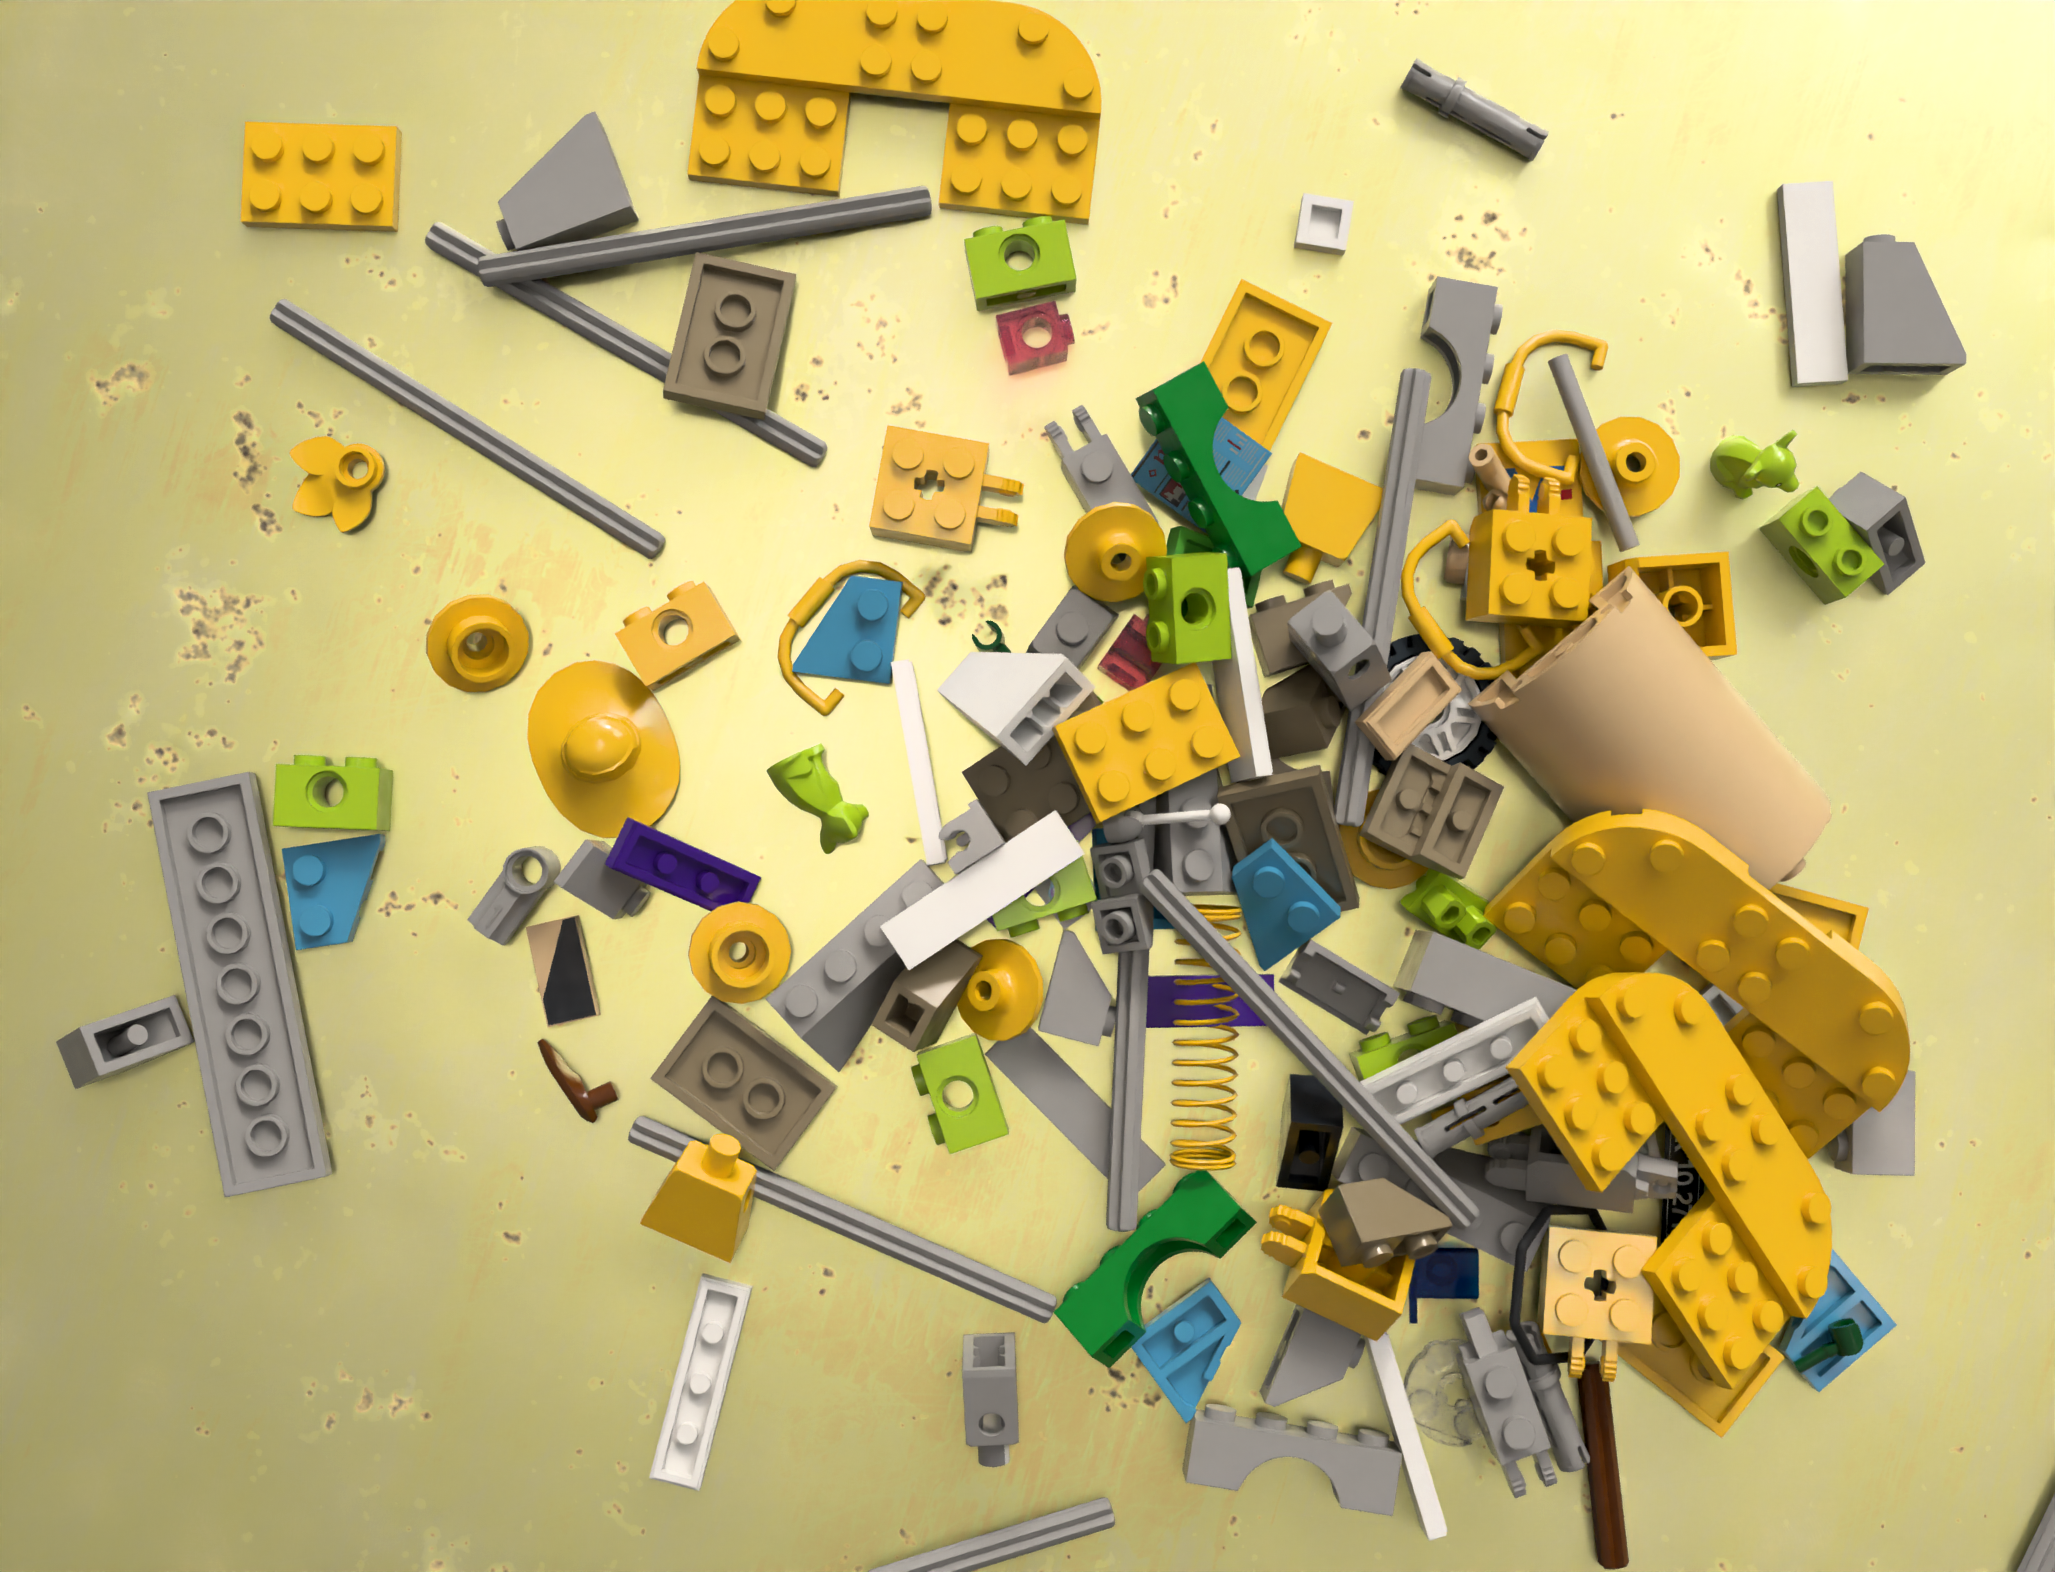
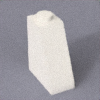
(1016, 696)

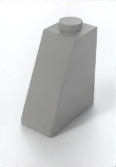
(568, 193)
(1896, 313)

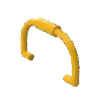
(1509, 392)
(809, 605)
(1430, 630)

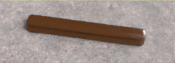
(1603, 1468)

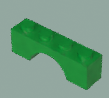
(1184, 421)
(1107, 1306)

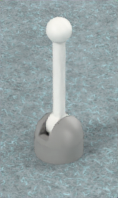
(1130, 823)

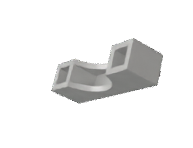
(1459, 326)
(1228, 1447)

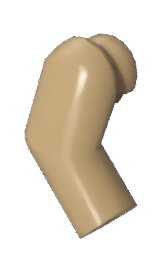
(1491, 475)

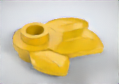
(331, 483)

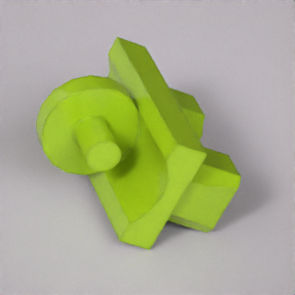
(1450, 909)

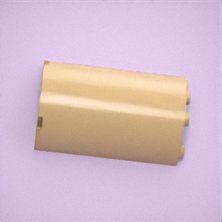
(1645, 720)

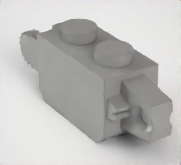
(1095, 469)
(1542, 1171)
(1503, 1401)

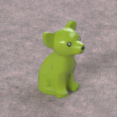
(1744, 466)
(813, 789)

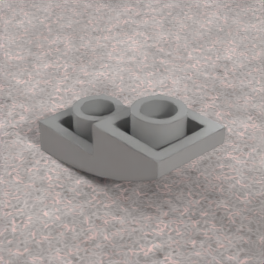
(1123, 913)

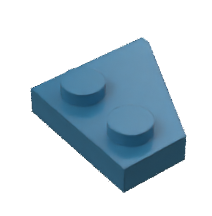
(856, 633)
(328, 888)
(1280, 902)
(1843, 1299)
(1186, 1345)

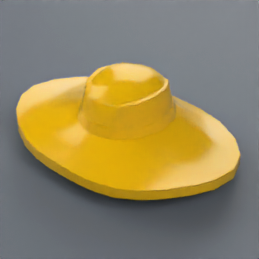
(602, 748)

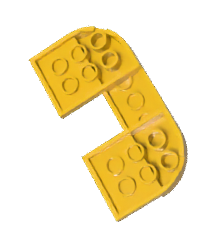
(1015, 81)
(1816, 1012)
(1761, 1234)

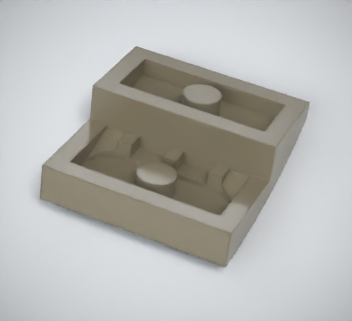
(1432, 811)

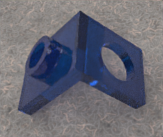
(1444, 1275)

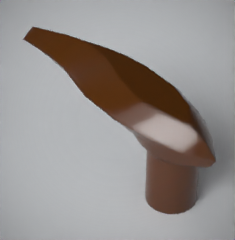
(570, 1082)

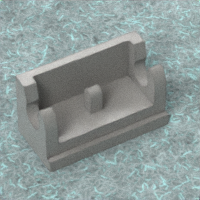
(980, 835)
(1338, 986)

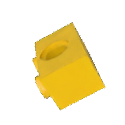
(707, 634)

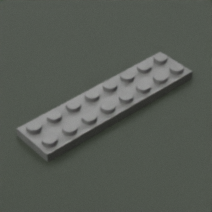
(239, 984)

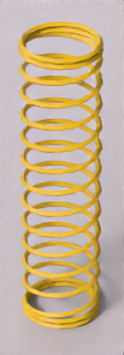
(1221, 1159)

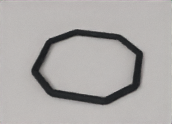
(1518, 1280)

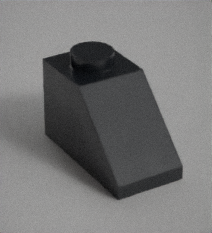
(1308, 1135)

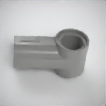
(512, 895)

